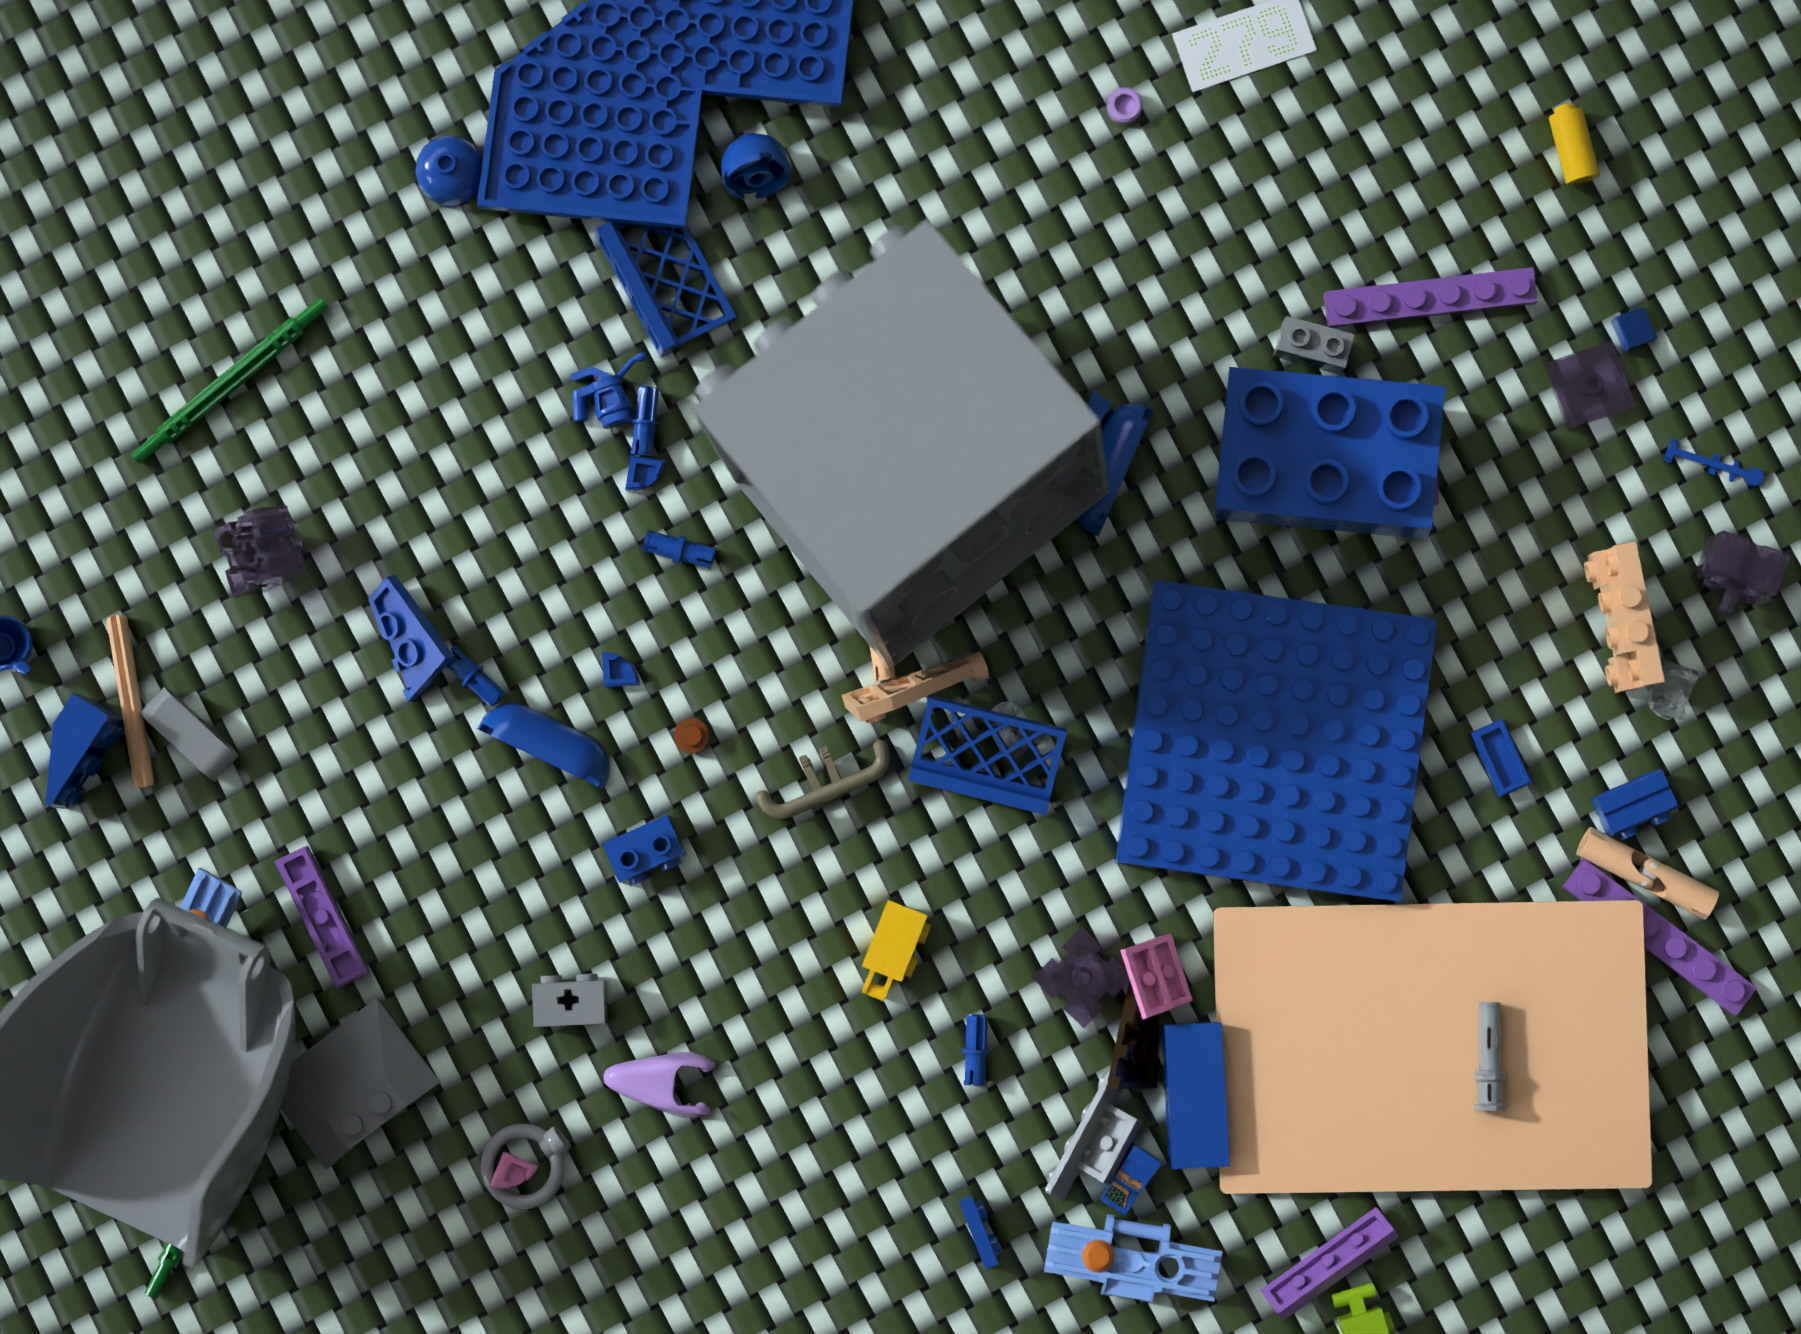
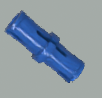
(679, 549)

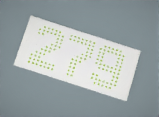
(1243, 42)

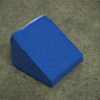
(1633, 329)

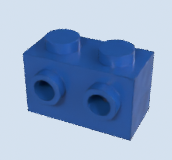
(644, 850)

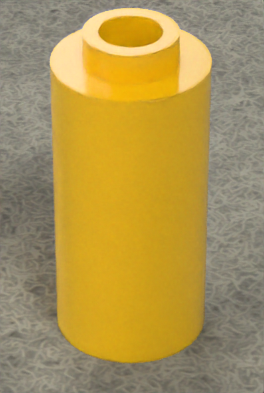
(1573, 144)

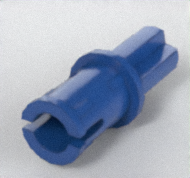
(645, 421)
(474, 677)
(976, 1050)

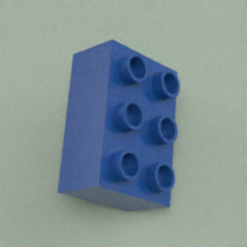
(1329, 453)

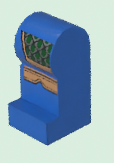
(1130, 1179)

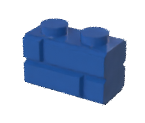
(1634, 804)

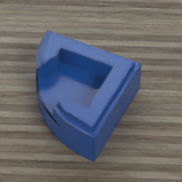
(643, 472)
(618, 671)

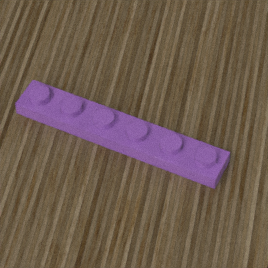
(1430, 297)
(1668, 942)

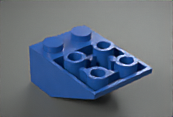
(77, 747)

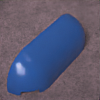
(1120, 437)
(548, 741)

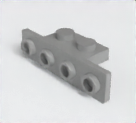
(1097, 1143)

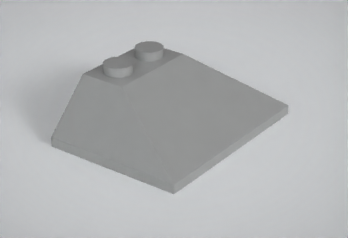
(354, 1083)

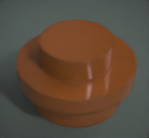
(691, 736)

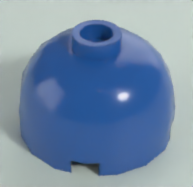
(755, 165)
(449, 171)

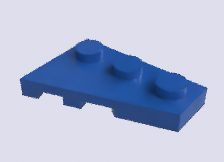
(414, 641)

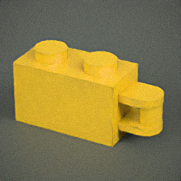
(893, 947)

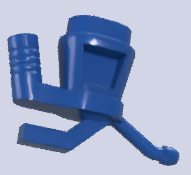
(611, 401)

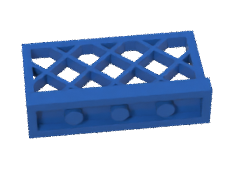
(642, 296)
(979, 783)

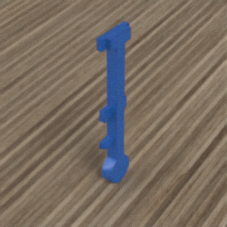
(1752, 477)

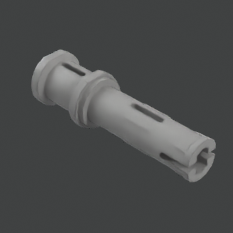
(1490, 1059)

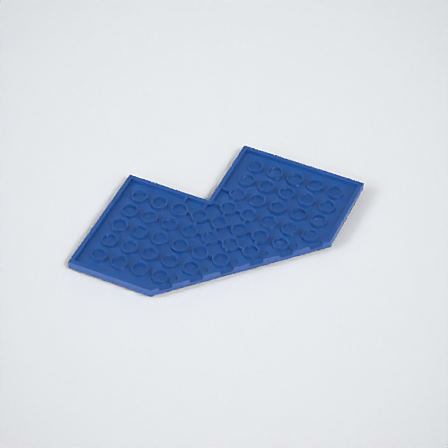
(611, 99)

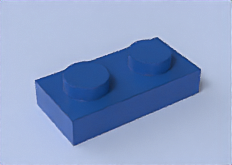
(986, 1244)

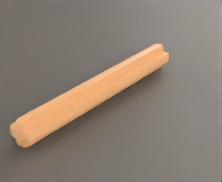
(130, 701)

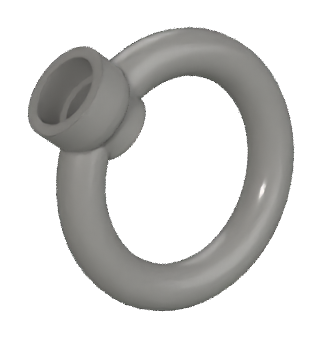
(551, 1142)

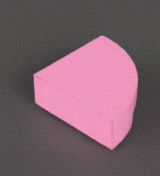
(512, 1171)

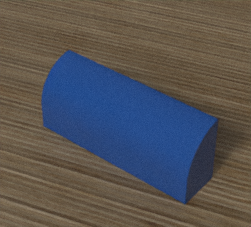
(1195, 1095)

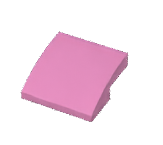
(1156, 975)

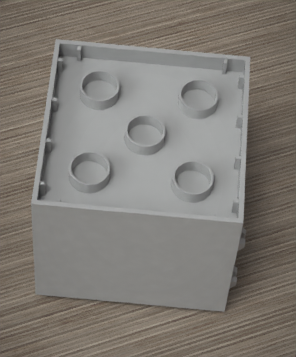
(905, 440)

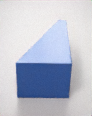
(1099, 405)

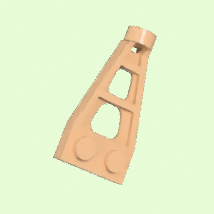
(882, 697)

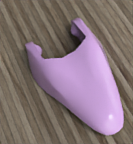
(653, 1081)

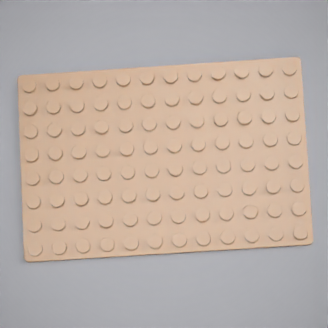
(1363, 1046)

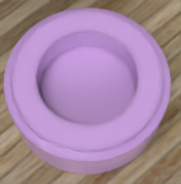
(1124, 105)

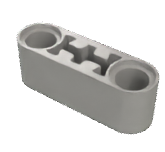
(189, 734)

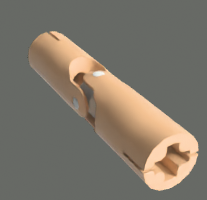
(1668, 884)

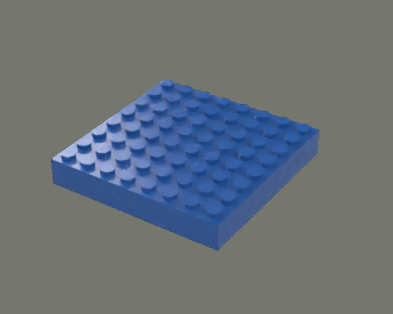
(1276, 741)

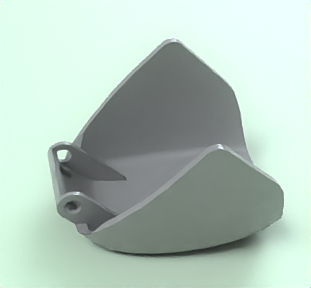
(148, 1072)

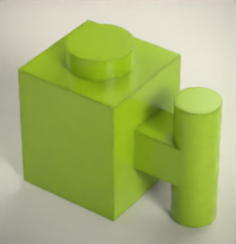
(1362, 1319)

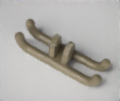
(829, 792)

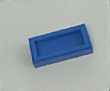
(1500, 758)

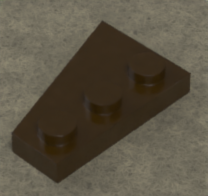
(1136, 1048)

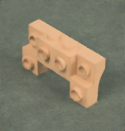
(1628, 617)

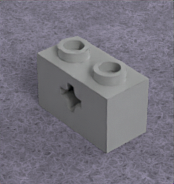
(1313, 345)
(551, 1012)

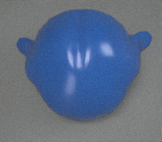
(15, 645)

